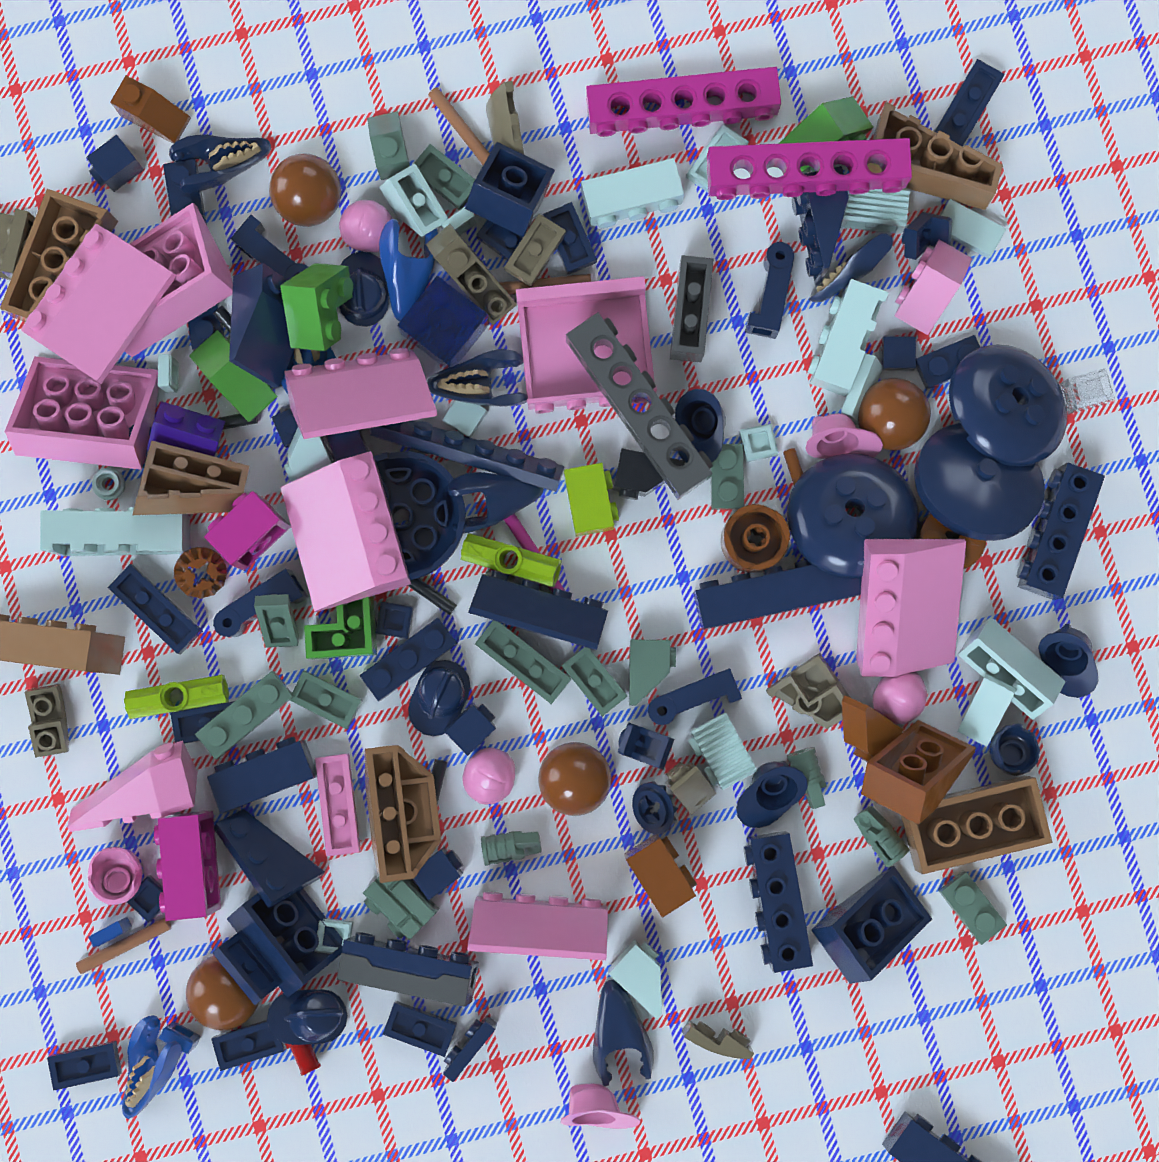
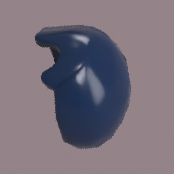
(1014, 750)

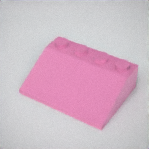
(202, 278)
(98, 303)
(358, 393)
(79, 420)
(345, 532)
(909, 605)
(539, 927)

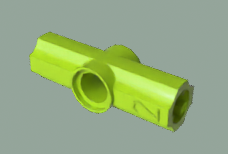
(492, 554)
(157, 699)

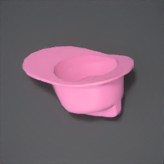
(839, 435)
(596, 1107)

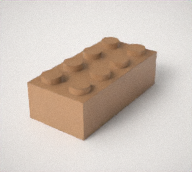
(979, 825)

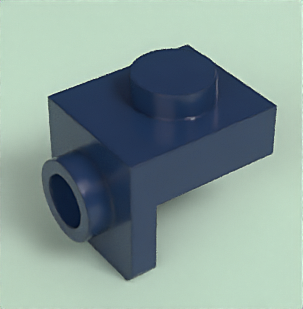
(925, 232)
(645, 745)

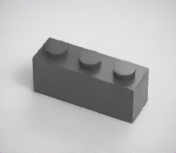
(691, 308)

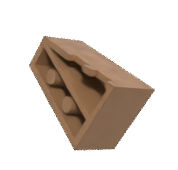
(188, 482)

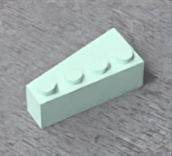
(112, 532)

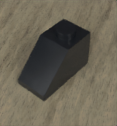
(637, 475)

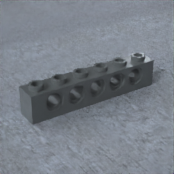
(598, 332)

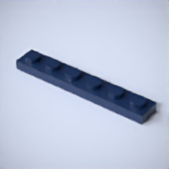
(206, 323)
(472, 452)

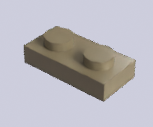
(535, 250)

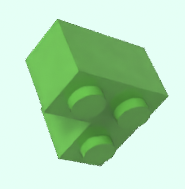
(831, 122)
(312, 305)
(239, 387)
(349, 637)

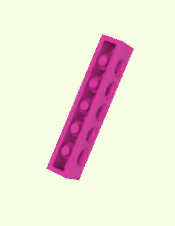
(633, 95)
(889, 154)

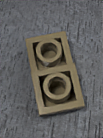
(48, 720)
(726, 1044)

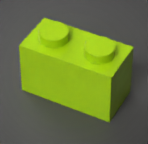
(590, 499)

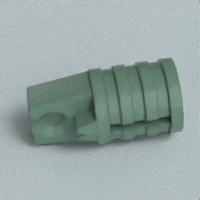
(807, 762)
(881, 836)
(509, 846)

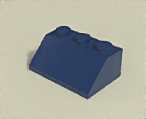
(287, 937)

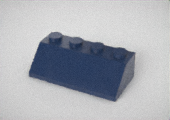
(538, 610)

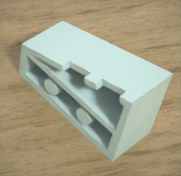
(846, 337)

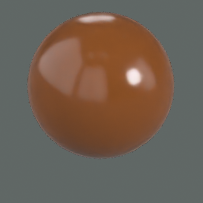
(305, 190)
(895, 413)
(574, 779)
(216, 997)

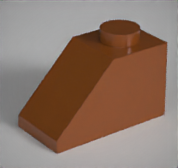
(149, 110)
(866, 729)

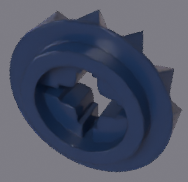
(644, 800)

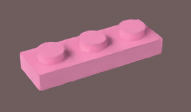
(337, 805)

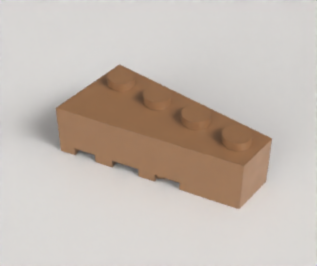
(940, 164)
(50, 244)
(60, 647)

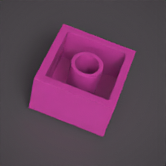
(246, 530)

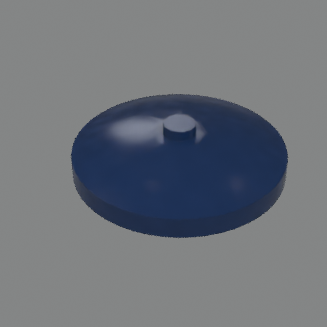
(975, 492)

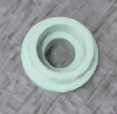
(100, 479)

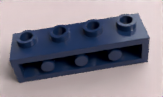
(1060, 531)
(779, 902)

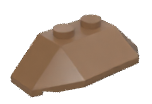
(400, 812)

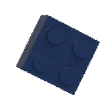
(509, 189)

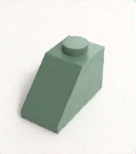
(388, 144)
(648, 666)

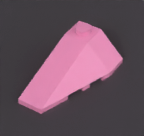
(154, 785)

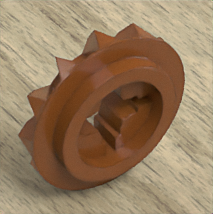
(196, 558)

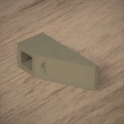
(470, 273)
(689, 786)

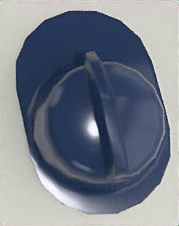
(369, 290)
(705, 421)
(1071, 657)
(438, 697)
(771, 794)
(307, 1017)

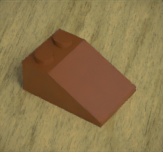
(916, 771)

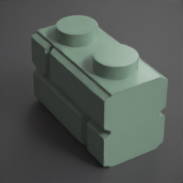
(401, 904)

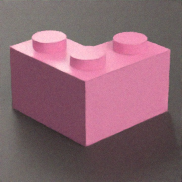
(936, 282)

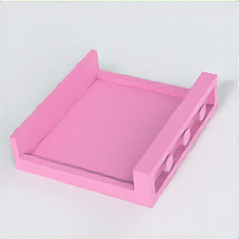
(550, 312)

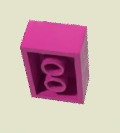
(188, 865)

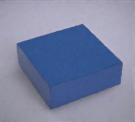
(110, 932)
(181, 1034)

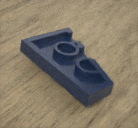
(266, 858)

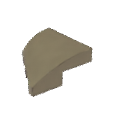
(503, 118)
(812, 691)

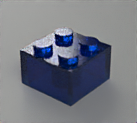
(443, 323)

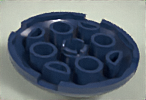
(1008, 405)
(421, 488)
(819, 516)

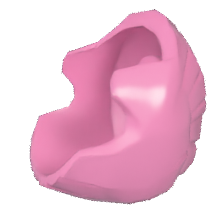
(363, 224)
(900, 697)
(489, 776)
(114, 875)

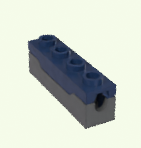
(408, 970)

